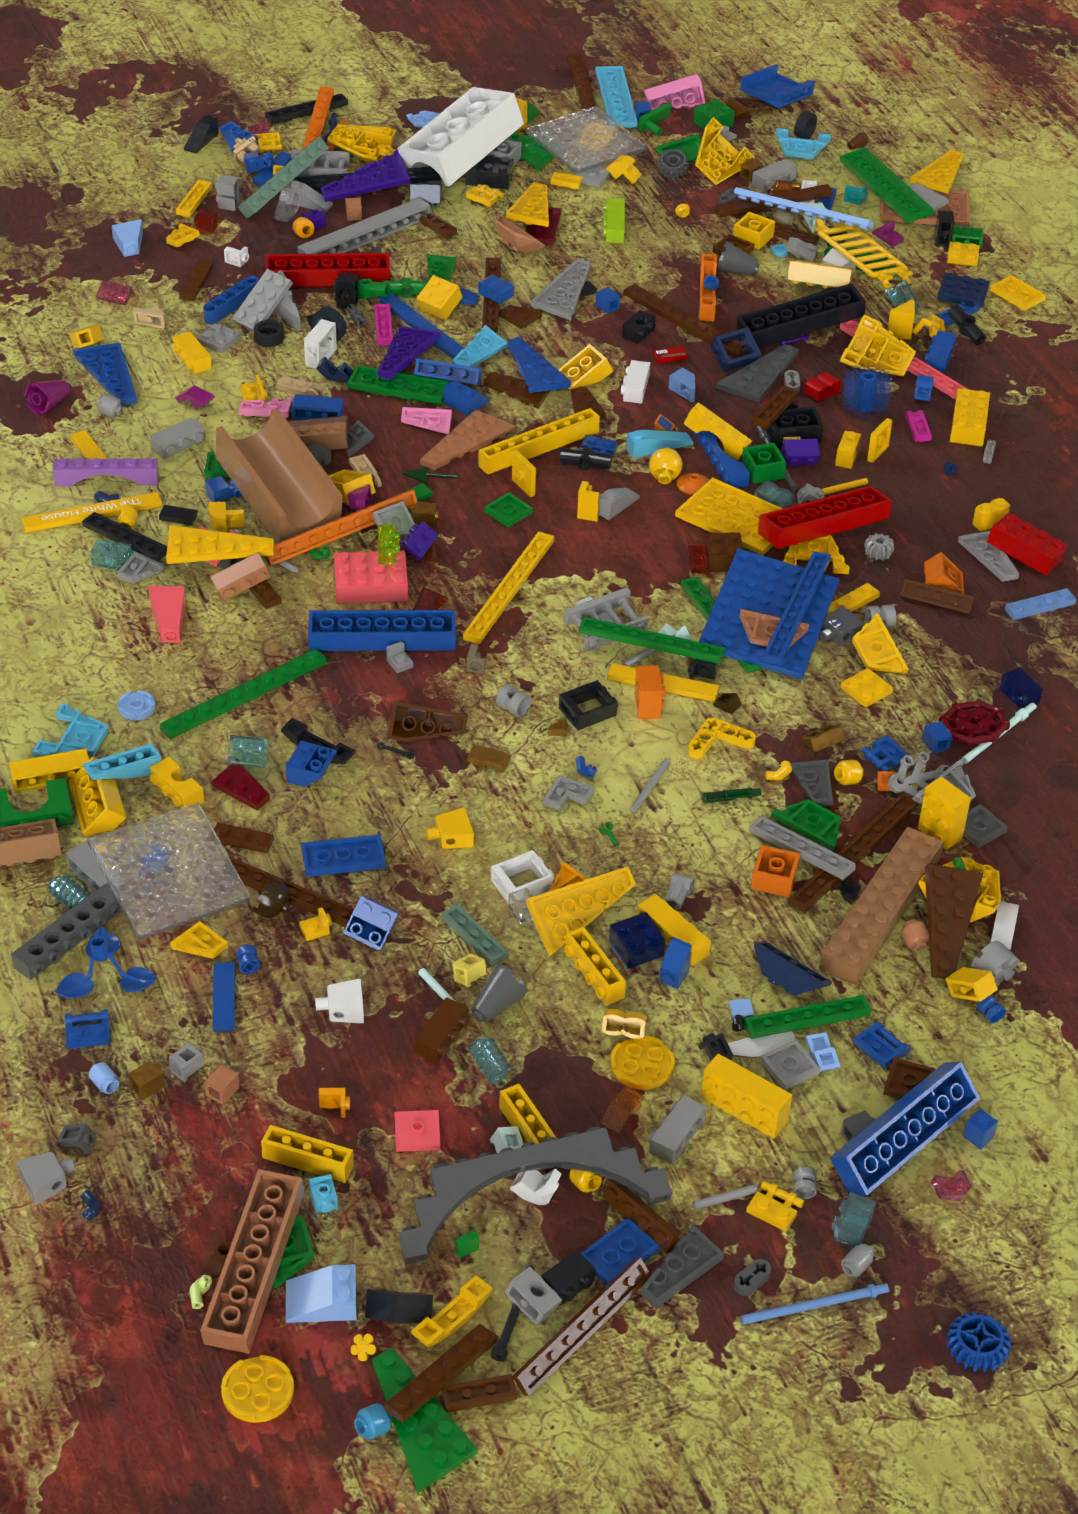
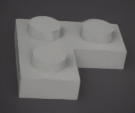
(565, 789)

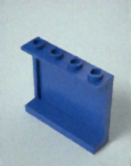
(775, 88)

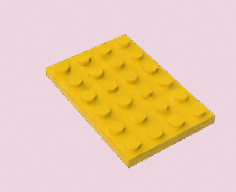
(727, 509)

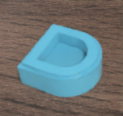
(779, 250)

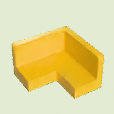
(588, 503)

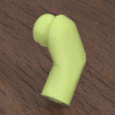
(198, 1289)

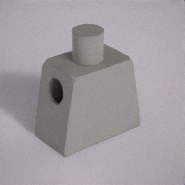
(44, 1175)

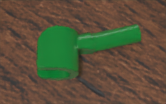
(604, 831)

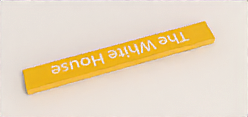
(78, 514)

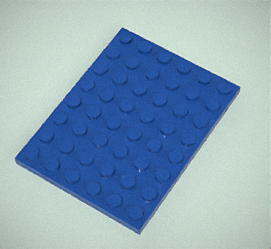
(765, 588)

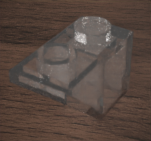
(287, 206)

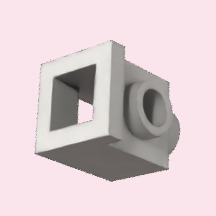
(186, 1061)

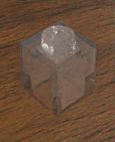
(518, 905)

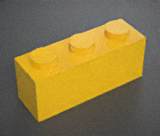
(191, 352)

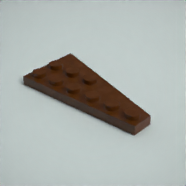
(950, 904)

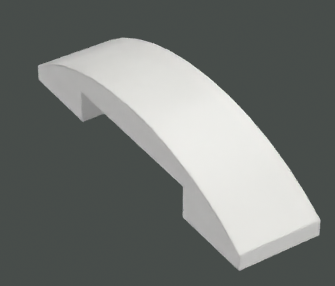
(1005, 923)

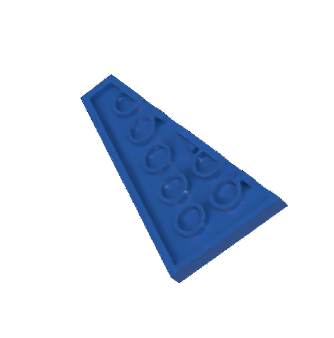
(109, 368)
(535, 369)

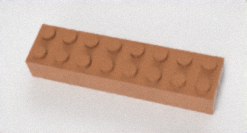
(252, 1261)

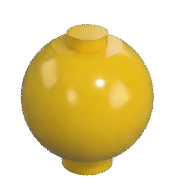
(665, 465)

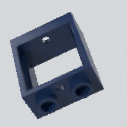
(748, 343)

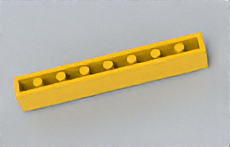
(539, 440)

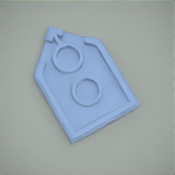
(421, 119)

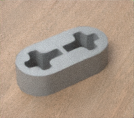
(792, 379)

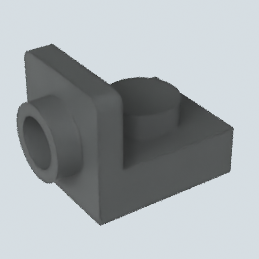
(77, 1136)

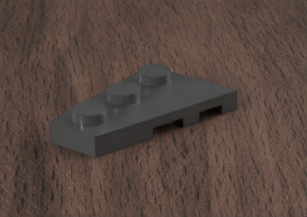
(814, 780)

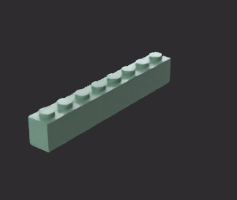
(283, 177)

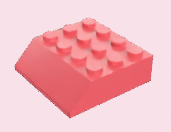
(365, 581)

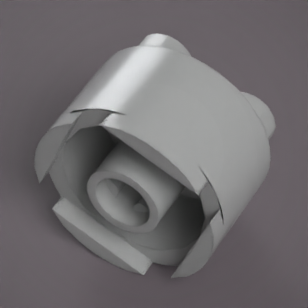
(997, 959)

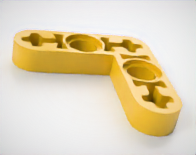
(745, 740)

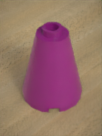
(46, 395)

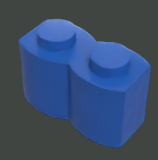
(496, 289)

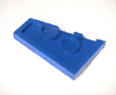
(231, 131)

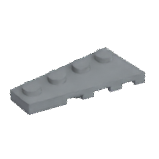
(989, 556)

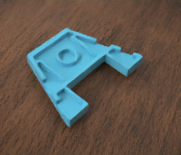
(800, 147)
(81, 734)

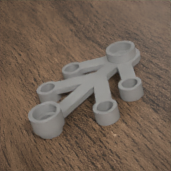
(900, 783)

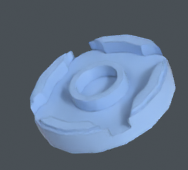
(136, 705)

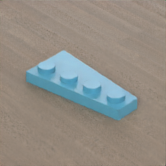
(480, 348)

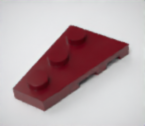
(242, 786)

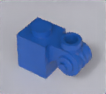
(254, 162)
(220, 491)

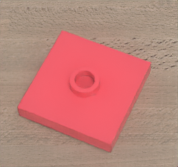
(417, 1130)

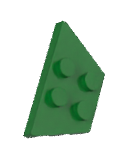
(811, 821)
(296, 1254)

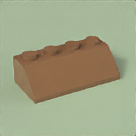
(29, 842)

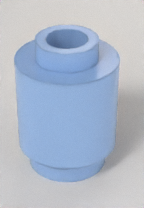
(104, 1078)

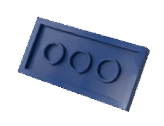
(343, 855)

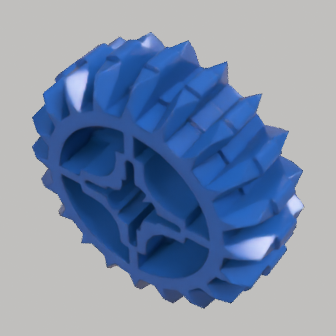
(992, 1337)

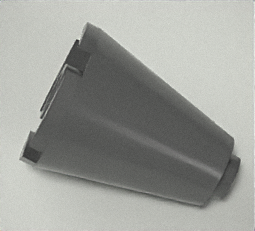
(736, 261)
(498, 994)

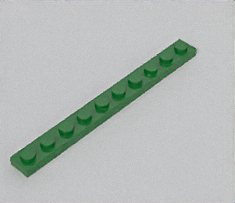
(242, 694)

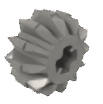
(879, 546)

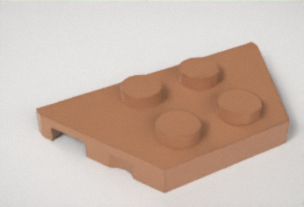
(761, 627)

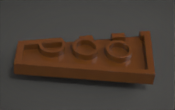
(515, 388)

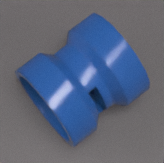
(248, 959)
(993, 1011)

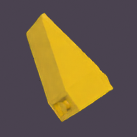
(362, 140)
(717, 157)
(989, 892)

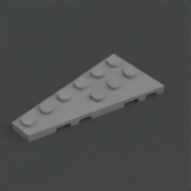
(564, 291)

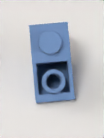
(683, 384)

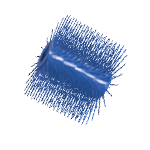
(866, 391)

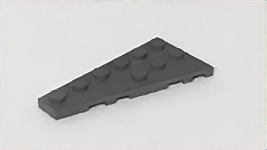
(759, 376)

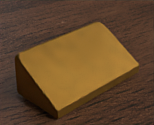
(823, 737)

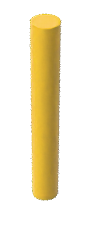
(845, 486)

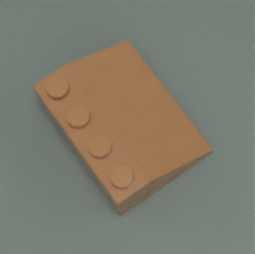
(328, 432)

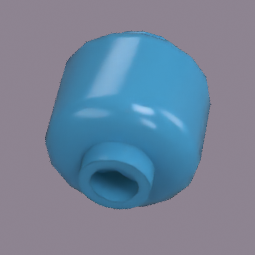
(372, 1421)

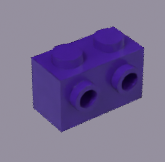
(800, 452)

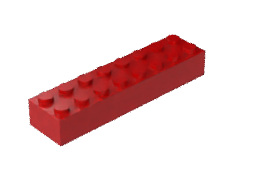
(322, 269)
(824, 517)

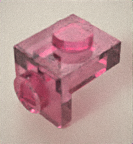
(952, 1187)

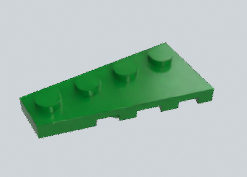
(441, 266)

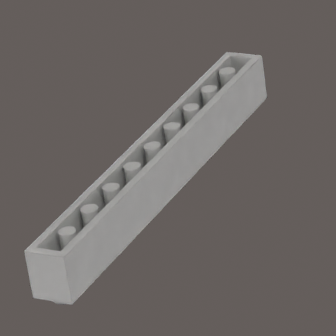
(368, 229)

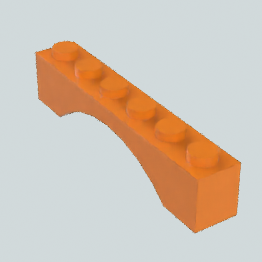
(707, 297)

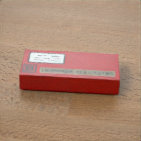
(670, 354)

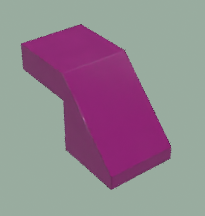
(196, 395)

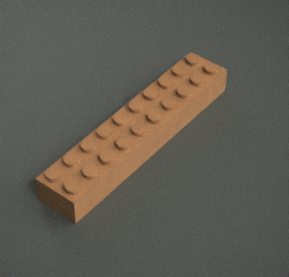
(880, 906)

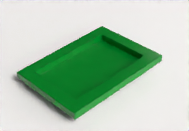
(688, 145)

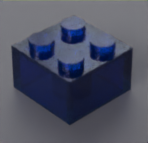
(636, 940)

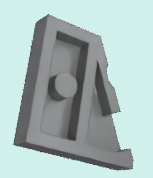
(801, 249)

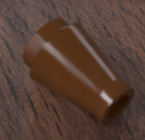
(859, 140)

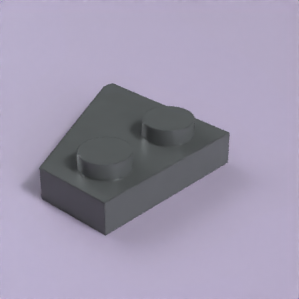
(358, 437)

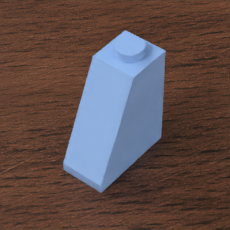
(128, 237)

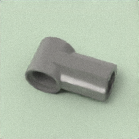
(679, 888)

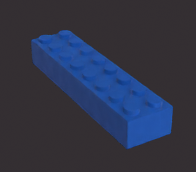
(381, 628)
(905, 1128)

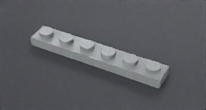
(809, 850)

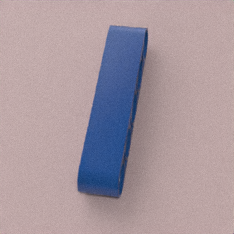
(229, 300)

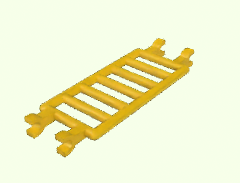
(882, 275)

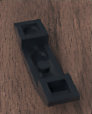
(297, 731)

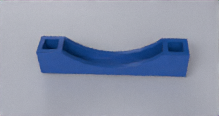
(730, 470)

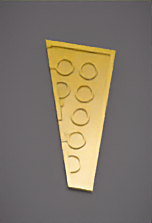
(940, 173)
(531, 206)
(206, 545)
(576, 905)

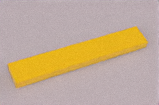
(672, 684)

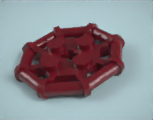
(975, 722)

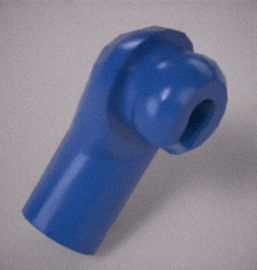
(588, 772)

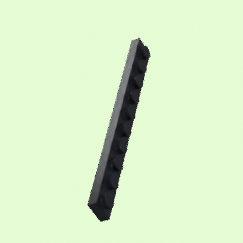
(418, 174)

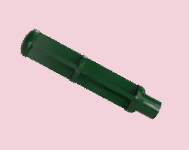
(727, 795)

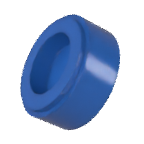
(711, 282)

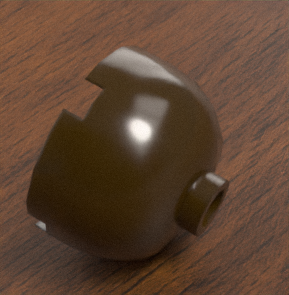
(273, 899)

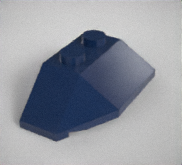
(787, 971)

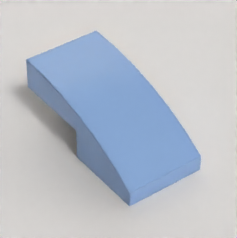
(821, 1051)

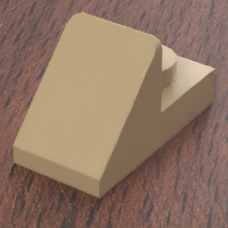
(149, 317)

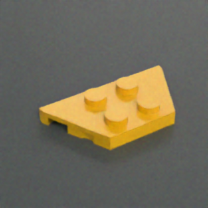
(878, 648)

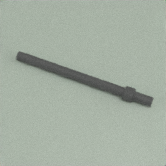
(765, 438)

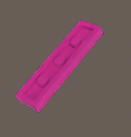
(383, 324)

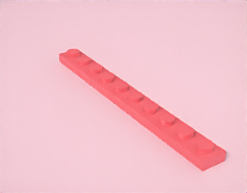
(917, 366)

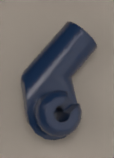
(100, 497)
(93, 1205)

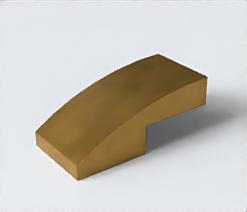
(488, 756)

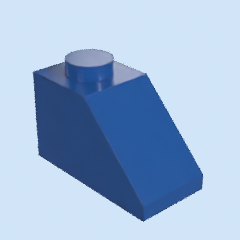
(675, 963)

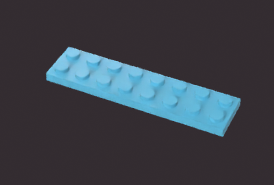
(616, 95)

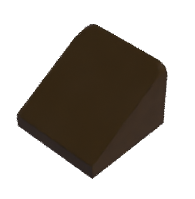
(728, 702)

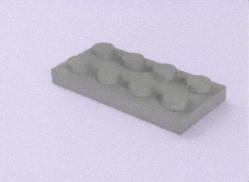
(262, 299)

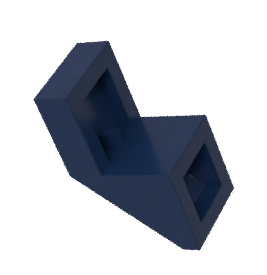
(330, 372)

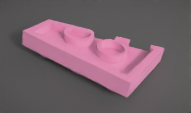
(263, 409)

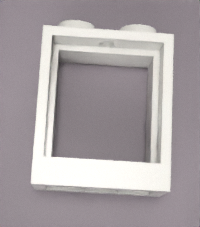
(318, 344)
(501, 872)

